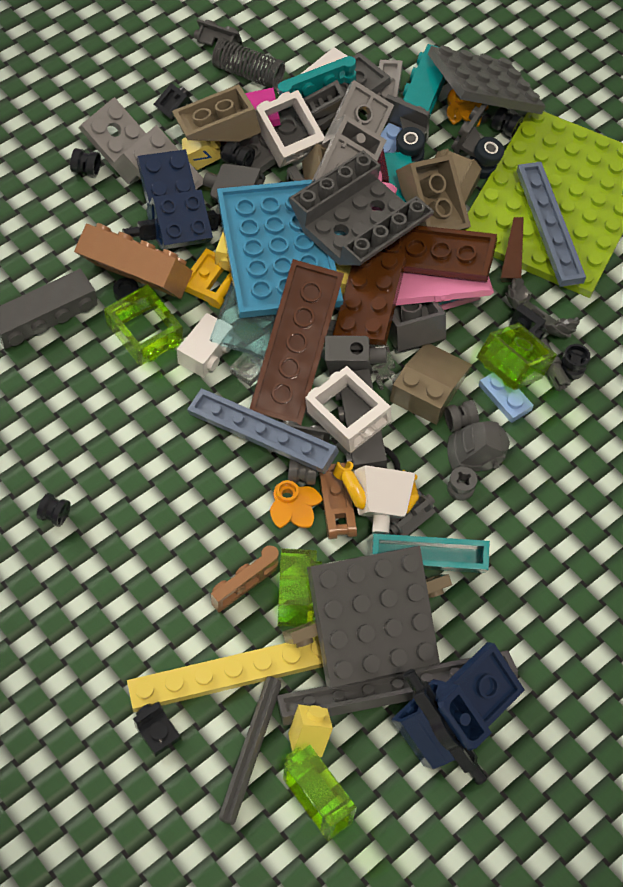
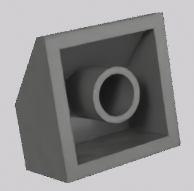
(417, 325)

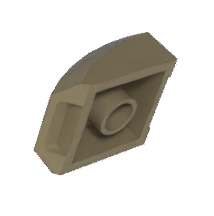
(467, 172)

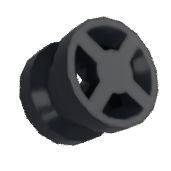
(53, 509)

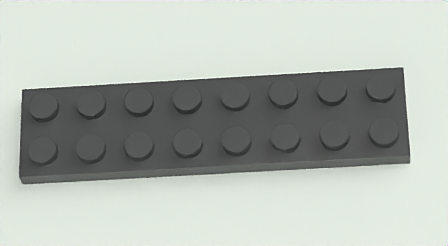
(292, 128)

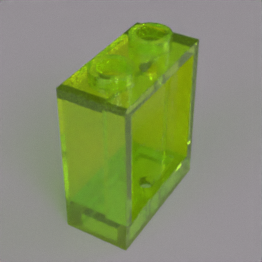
(133, 306)
(318, 792)

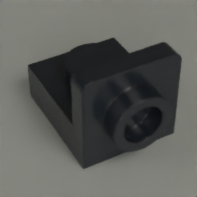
(172, 99)
(529, 320)
(155, 728)

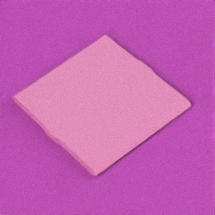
(429, 288)

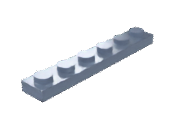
(551, 224)
(263, 431)

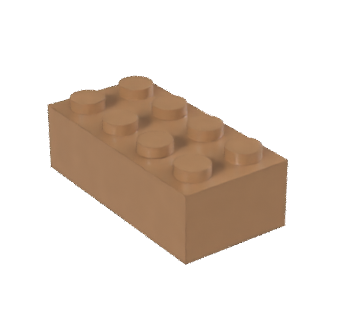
(134, 259)

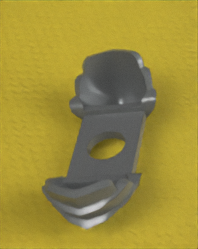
(560, 328)

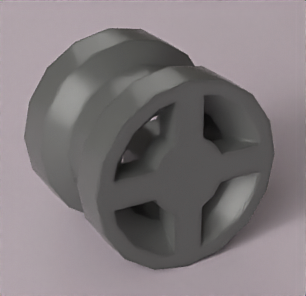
(460, 490)

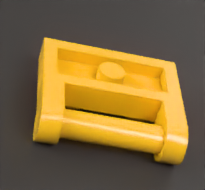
(203, 278)

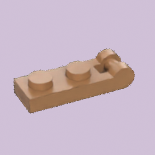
(336, 505)
(245, 579)

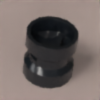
(506, 121)
(236, 154)
(85, 162)
(575, 361)

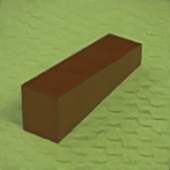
(513, 259)

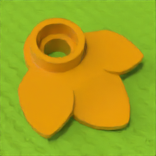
(460, 109)
(295, 508)

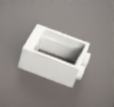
(299, 149)
(365, 426)

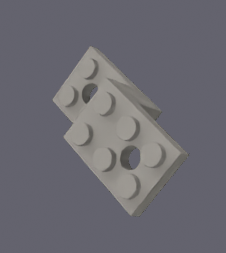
(349, 133)
(129, 144)

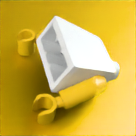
(379, 493)

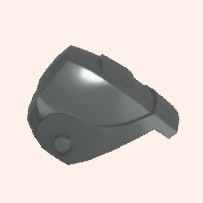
(478, 446)

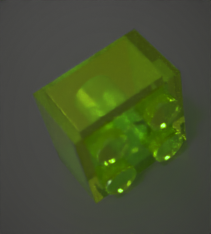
(516, 356)
(295, 597)

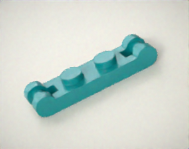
(315, 79)

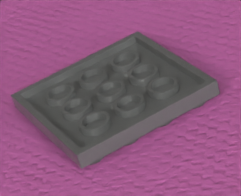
(486, 79)
(373, 616)

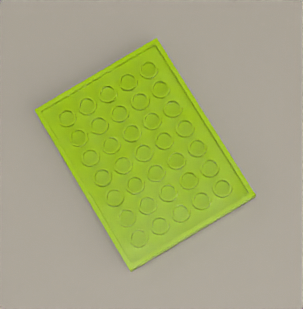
(587, 185)

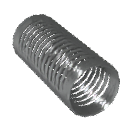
(269, 76)

